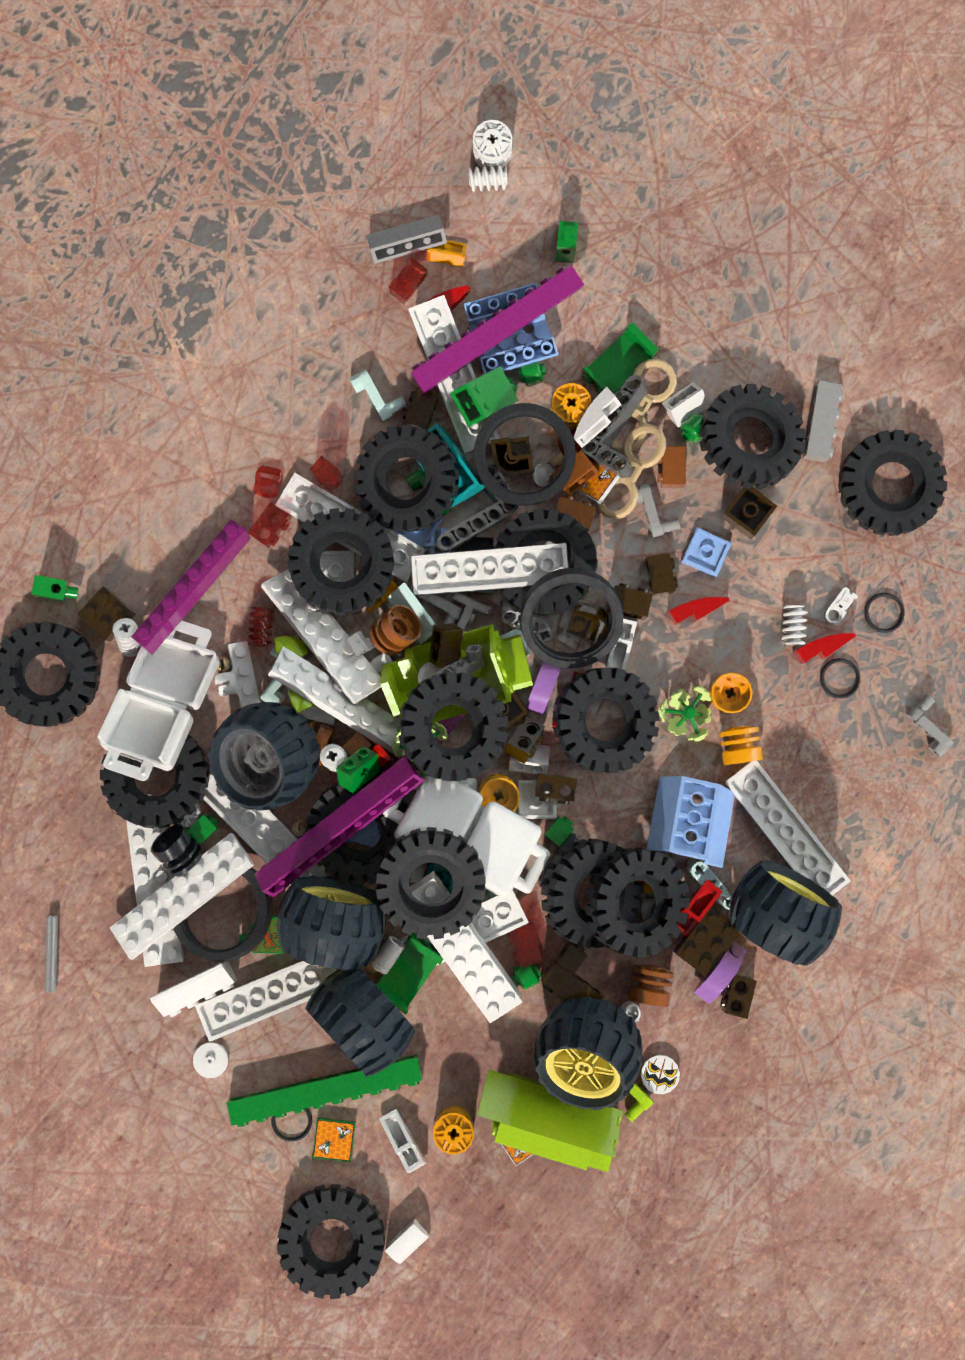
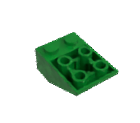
(484, 396)

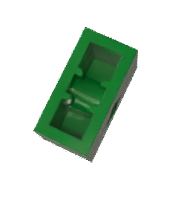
(358, 769)

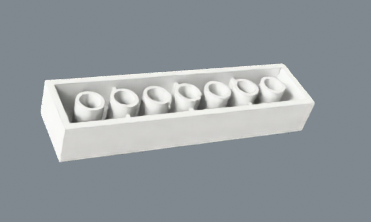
(470, 958)

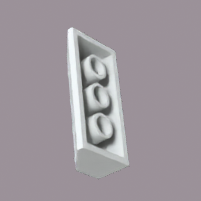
(194, 988)

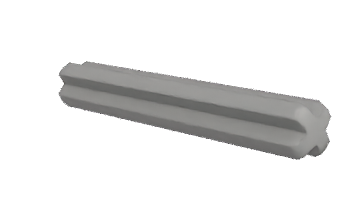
(51, 953)

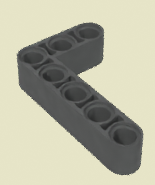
(623, 413)
(482, 517)

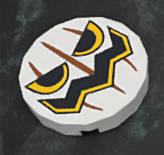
(660, 1074)

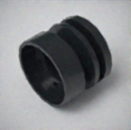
(176, 850)

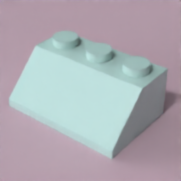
(405, 597)

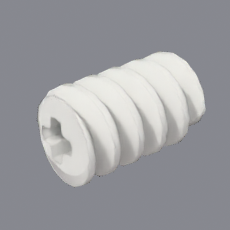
(487, 178)
(794, 625)
(123, 630)
(333, 756)

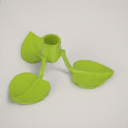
(298, 647)

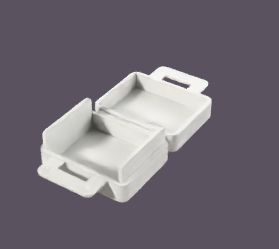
(152, 716)
(496, 833)

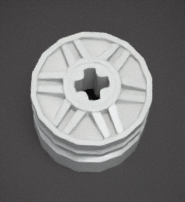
(491, 154)

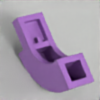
(542, 688)
(711, 986)

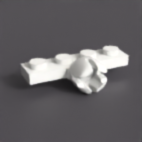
(241, 679)

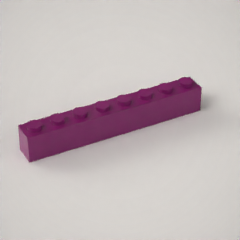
(191, 587)

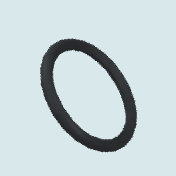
(867, 614)
(836, 695)
(293, 1138)

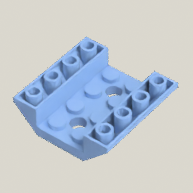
(518, 348)
(677, 814)

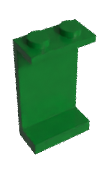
(620, 360)
(409, 972)

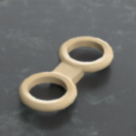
(648, 400)
(638, 466)

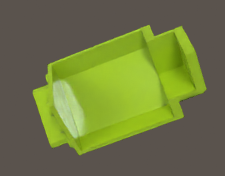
(504, 669)
(542, 1125)

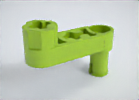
(642, 1103)

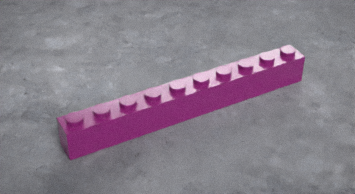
(497, 329)
(339, 827)

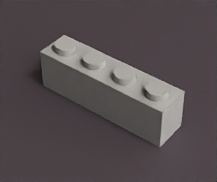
(406, 239)
(822, 421)

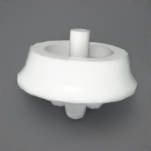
(543, 474)
(632, 1010)

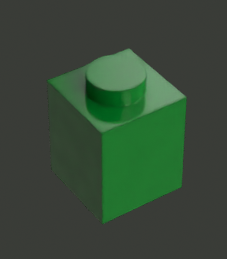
(204, 828)
(560, 830)

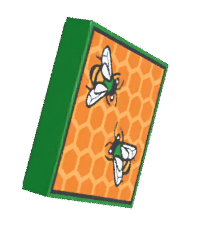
(333, 1139)

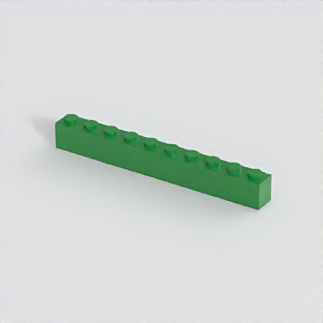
(322, 1090)

